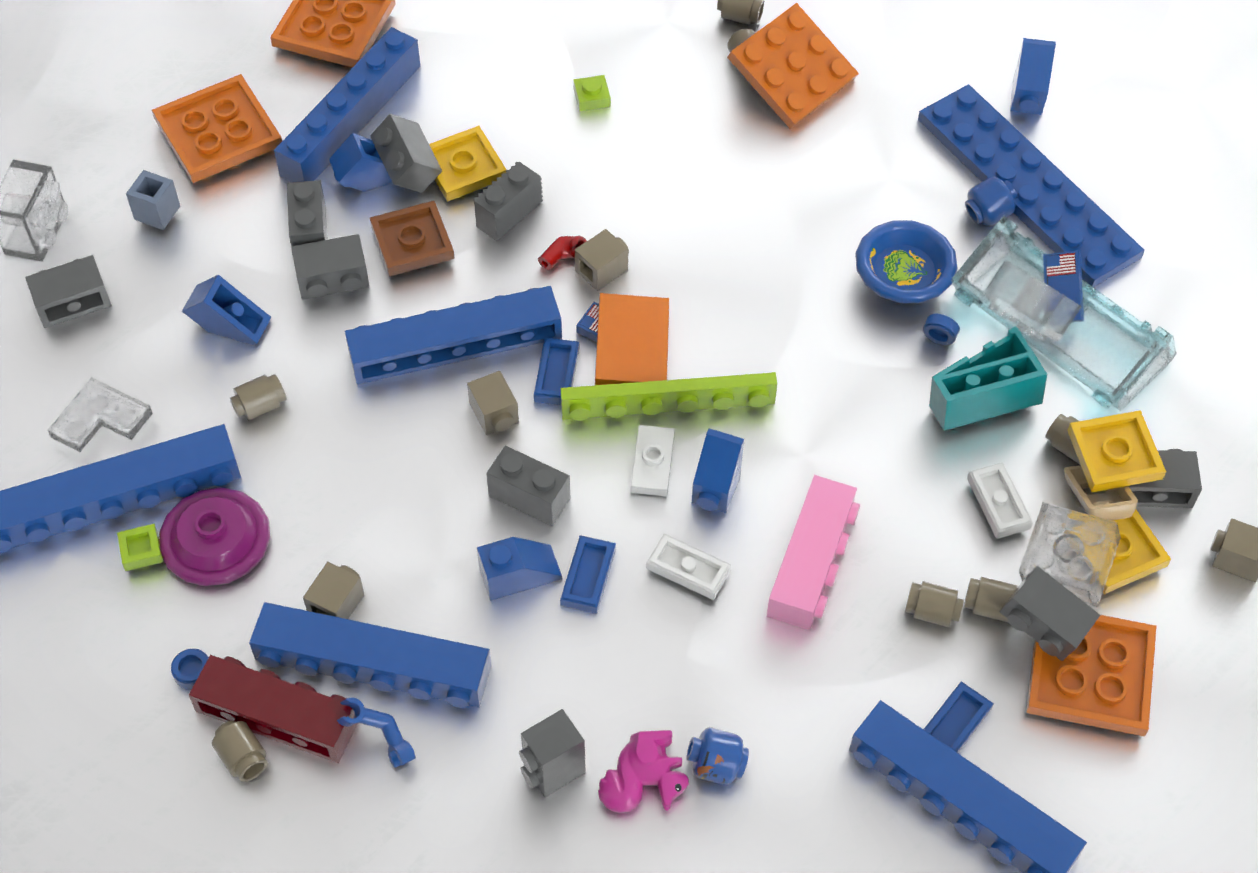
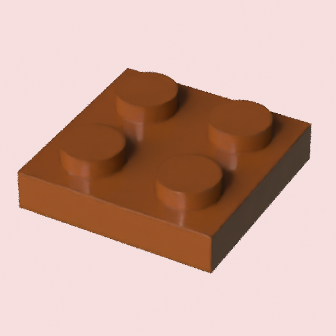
(412, 238)

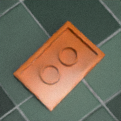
(631, 339)

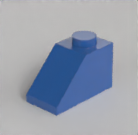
(1032, 76)
(359, 164)
(226, 311)
(717, 471)
(516, 566)

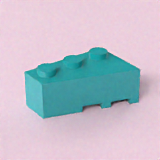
(989, 384)

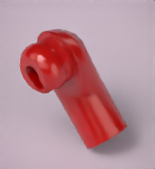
(561, 248)

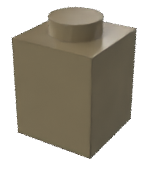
(601, 259)
(493, 403)
(1237, 550)
(334, 591)

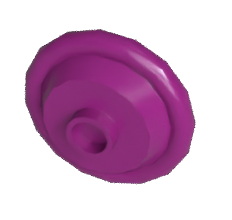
(214, 536)

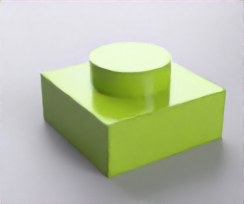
(592, 92)
(139, 547)

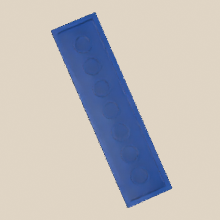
(1045, 195)

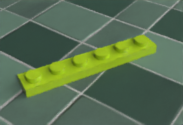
(668, 396)

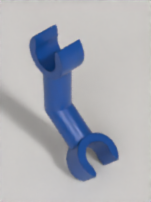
(399, 749)

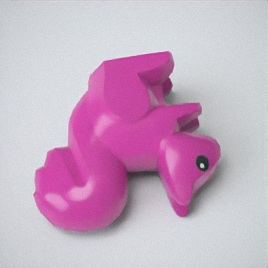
(639, 765)

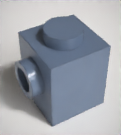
(153, 199)

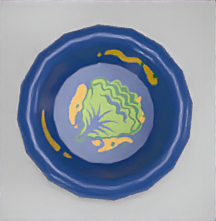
(906, 261)

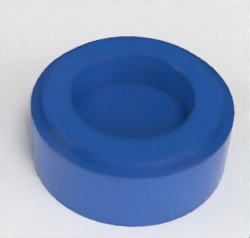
(941, 329)
(187, 667)

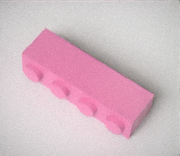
(812, 552)

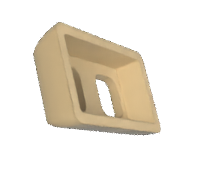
(1111, 505)

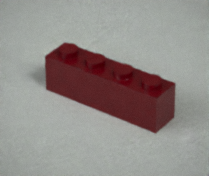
(273, 707)

